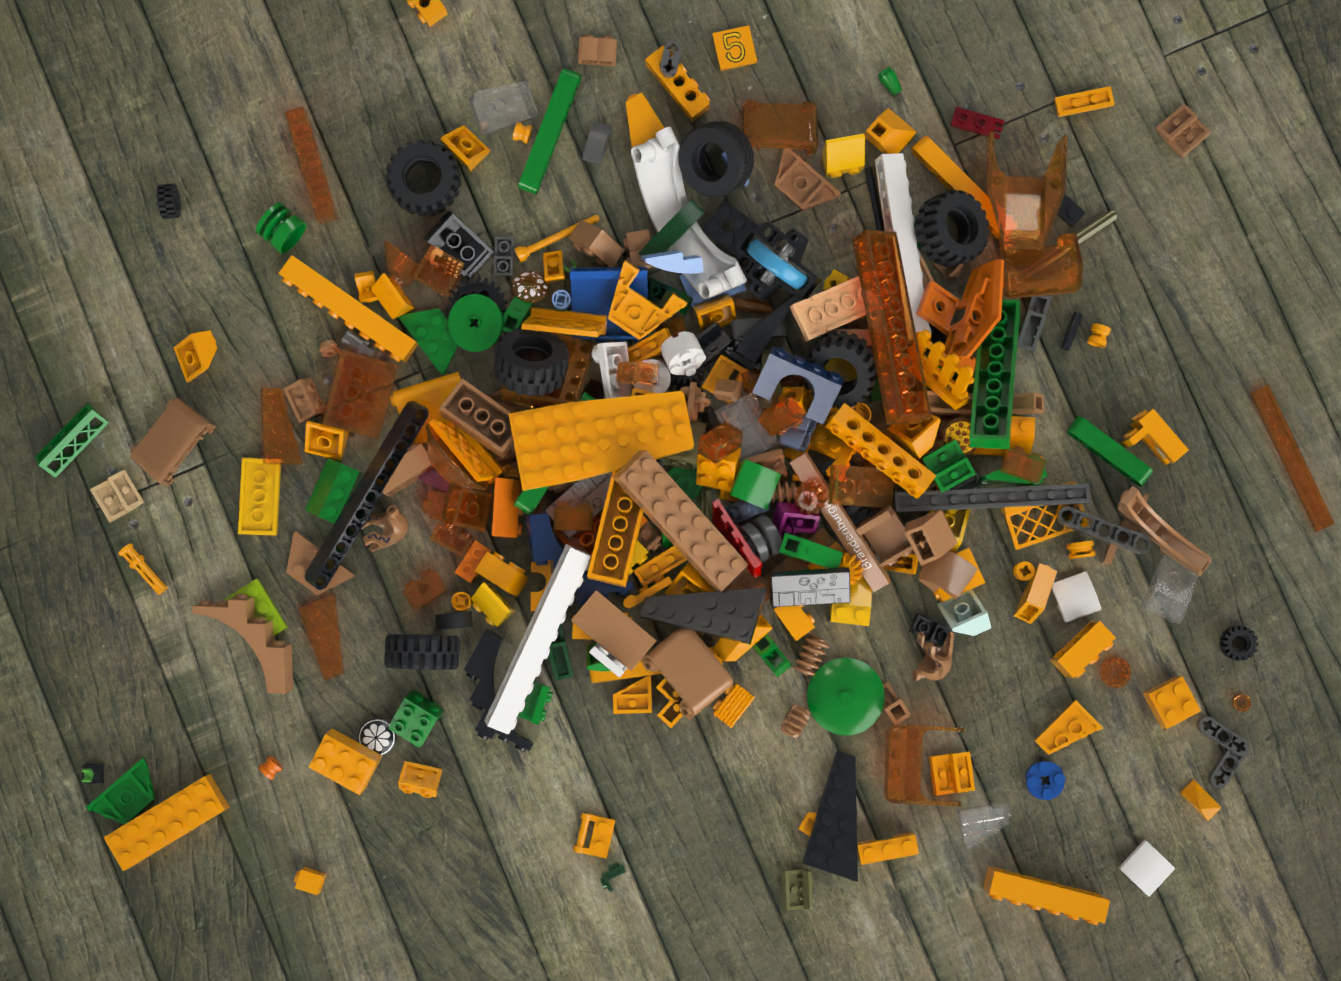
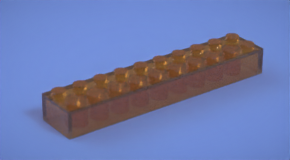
(891, 327)

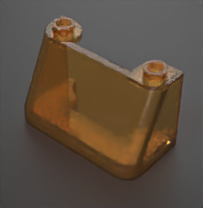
(781, 125)
(1045, 271)

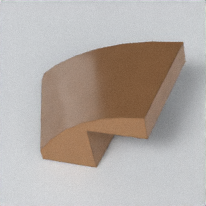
(948, 573)

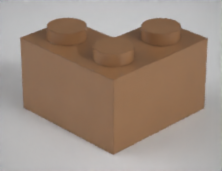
(596, 243)

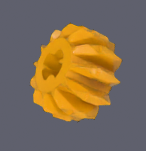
(855, 569)

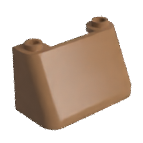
(170, 441)
(689, 670)

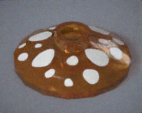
(530, 292)

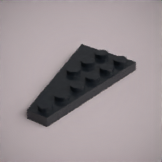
(720, 614)
(834, 830)

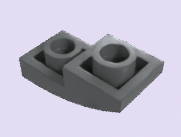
(596, 142)
(504, 255)

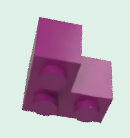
(790, 520)

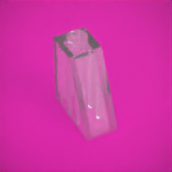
(982, 822)

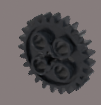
(478, 287)

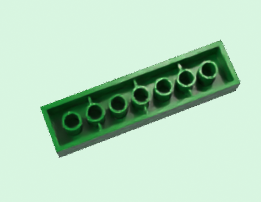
(996, 382)

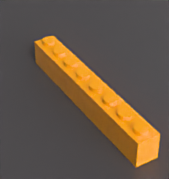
(349, 309)

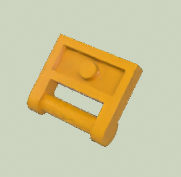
(722, 370)
(600, 837)

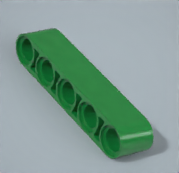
(1109, 451)

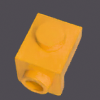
(364, 283)

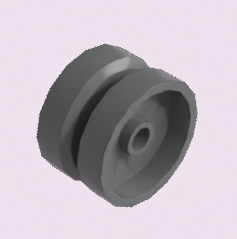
(762, 537)

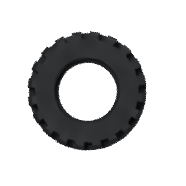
(423, 153)
(970, 223)
(852, 350)
(530, 362)
(422, 651)

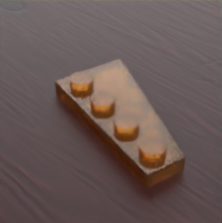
(277, 432)
(324, 634)

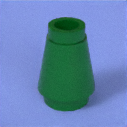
(890, 81)

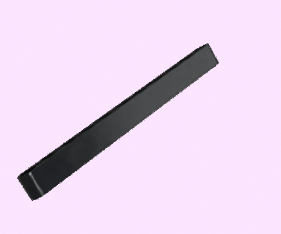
(366, 495)

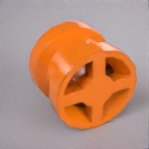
(270, 767)

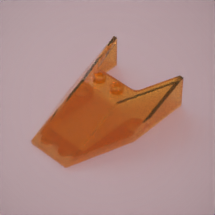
(1026, 205)

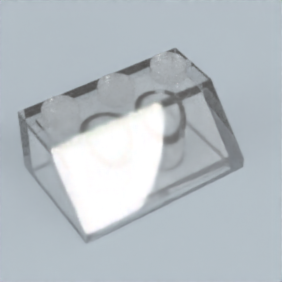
(745, 416)

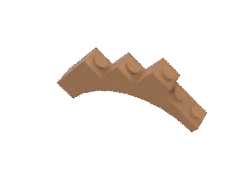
(1022, 405)
(1171, 543)
(258, 632)

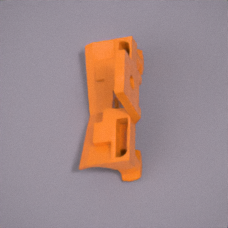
(980, 297)

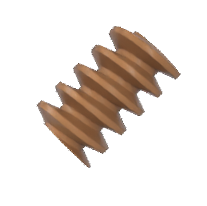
(785, 492)
(811, 655)

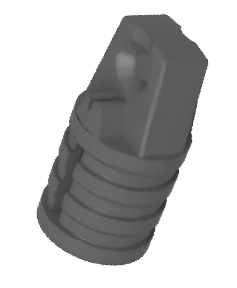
(357, 344)

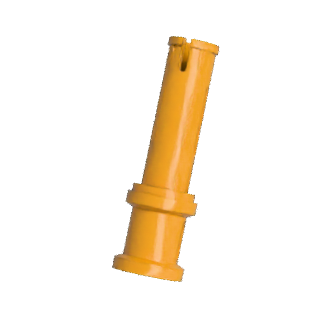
(137, 562)

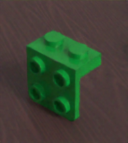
(536, 703)
(415, 718)

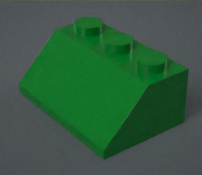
(333, 490)

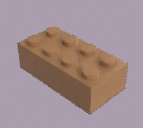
(479, 417)

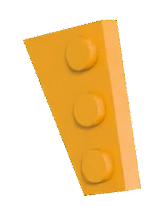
(1067, 728)

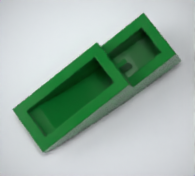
(772, 655)

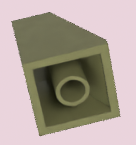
(688, 459)

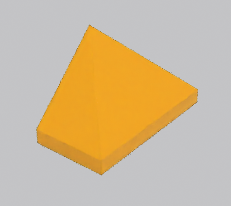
(1200, 800)

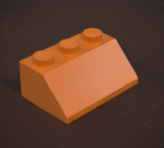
(506, 515)

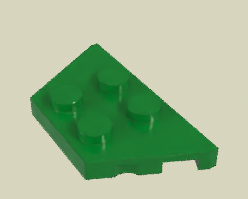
(432, 335)
(126, 795)

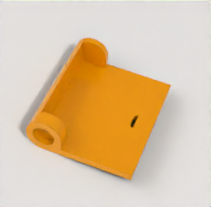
(429, 394)

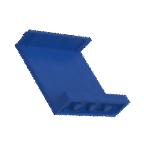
(594, 291)

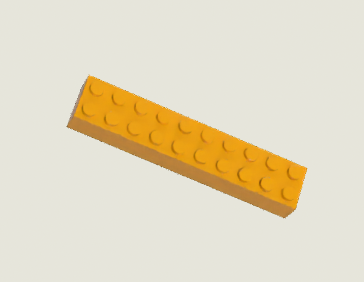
(616, 533)

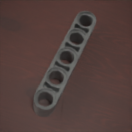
(1114, 530)

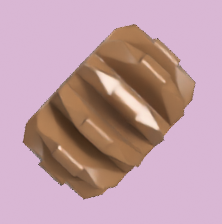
(795, 720)

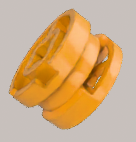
(1080, 547)

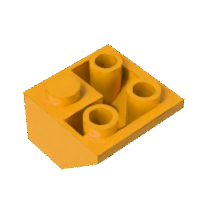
(889, 133)

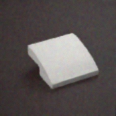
(1076, 597)
(1146, 868)

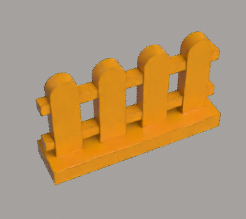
(941, 380)

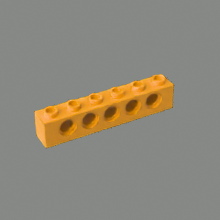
(880, 451)

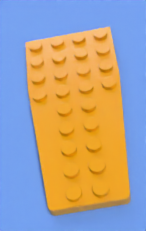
(597, 436)

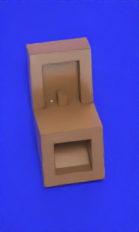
(894, 706)

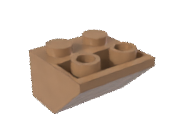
(930, 536)

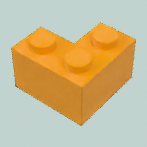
(506, 576)
(671, 711)

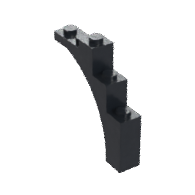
(482, 666)

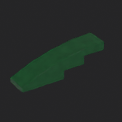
(674, 229)

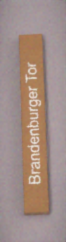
(842, 525)

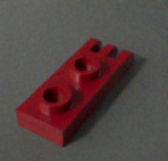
(976, 122)

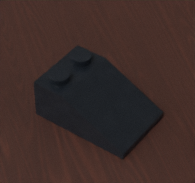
(460, 242)

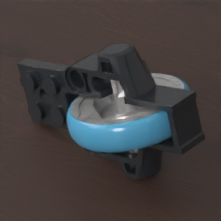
(763, 256)

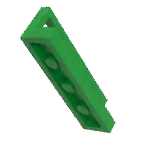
(66, 435)

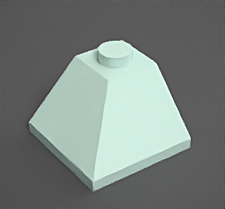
(965, 614)

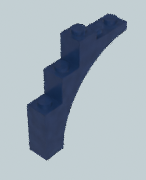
(545, 547)

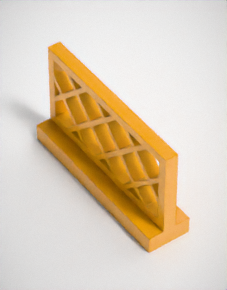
(566, 322)
(470, 452)
(1010, 511)

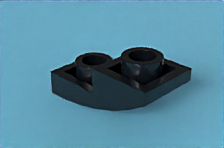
(933, 631)

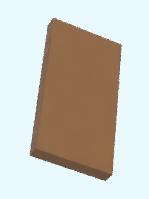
(613, 630)

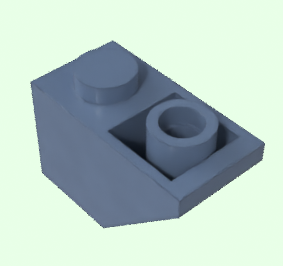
(743, 510)

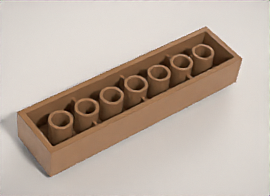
(680, 520)

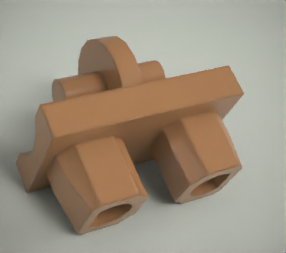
(696, 400)

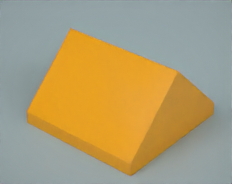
(465, 147)
(391, 297)
(718, 309)
(325, 440)

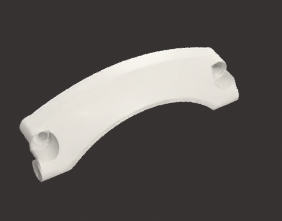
(664, 196)

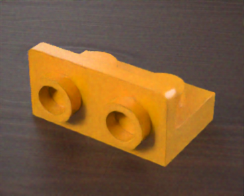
(419, 779)

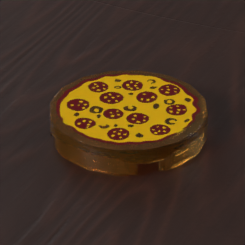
(960, 430)

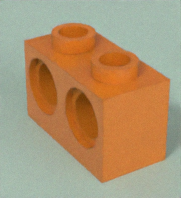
(471, 561)

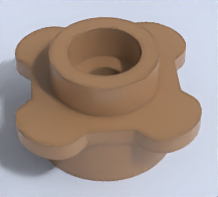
(329, 348)

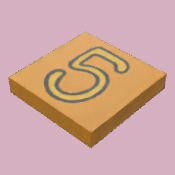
(734, 48)

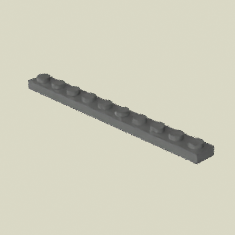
(994, 498)

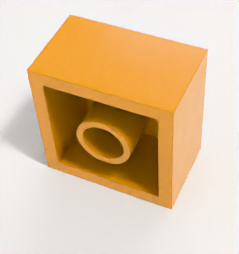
(720, 474)
(1171, 702)

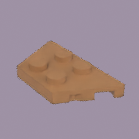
(802, 183)
(300, 558)

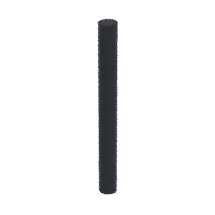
(874, 199)

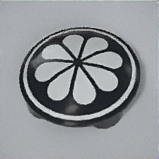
(377, 736)

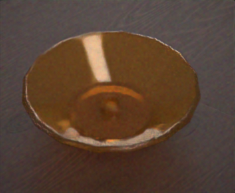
(448, 464)

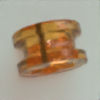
(1240, 708)

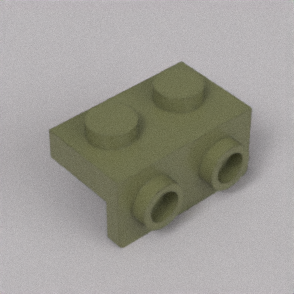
(797, 889)

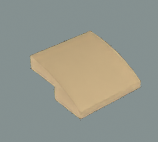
(117, 496)

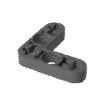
(1230, 751)

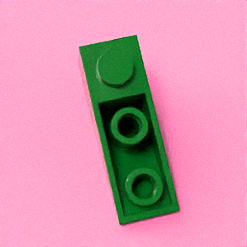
(516, 314)
(810, 552)

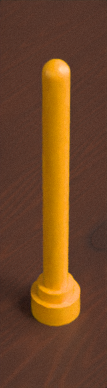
(523, 252)

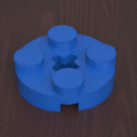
(1045, 791)

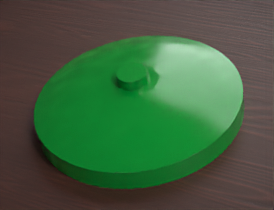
(845, 696)

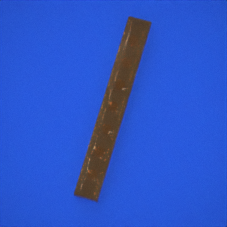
(1292, 458)

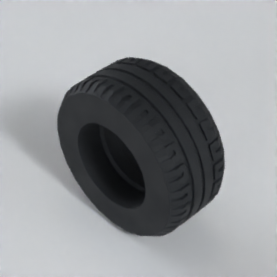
(693, 162)

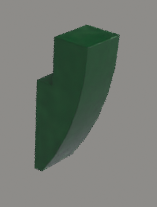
(560, 657)

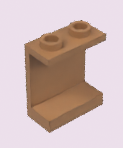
(886, 535)

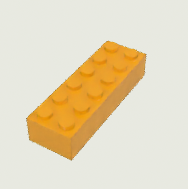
(166, 822)
(1046, 894)

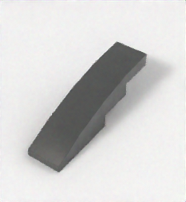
(1033, 321)

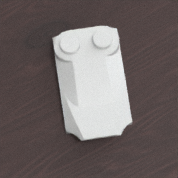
(608, 357)

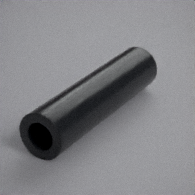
(1071, 331)

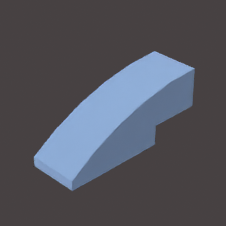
(675, 262)

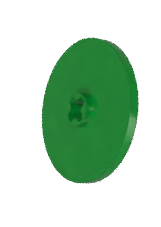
(461, 322)

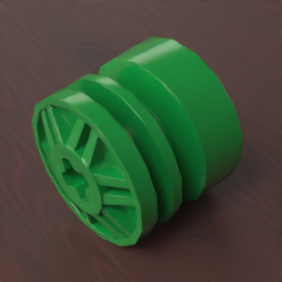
(281, 227)

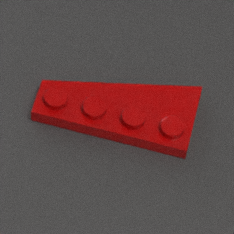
(727, 528)

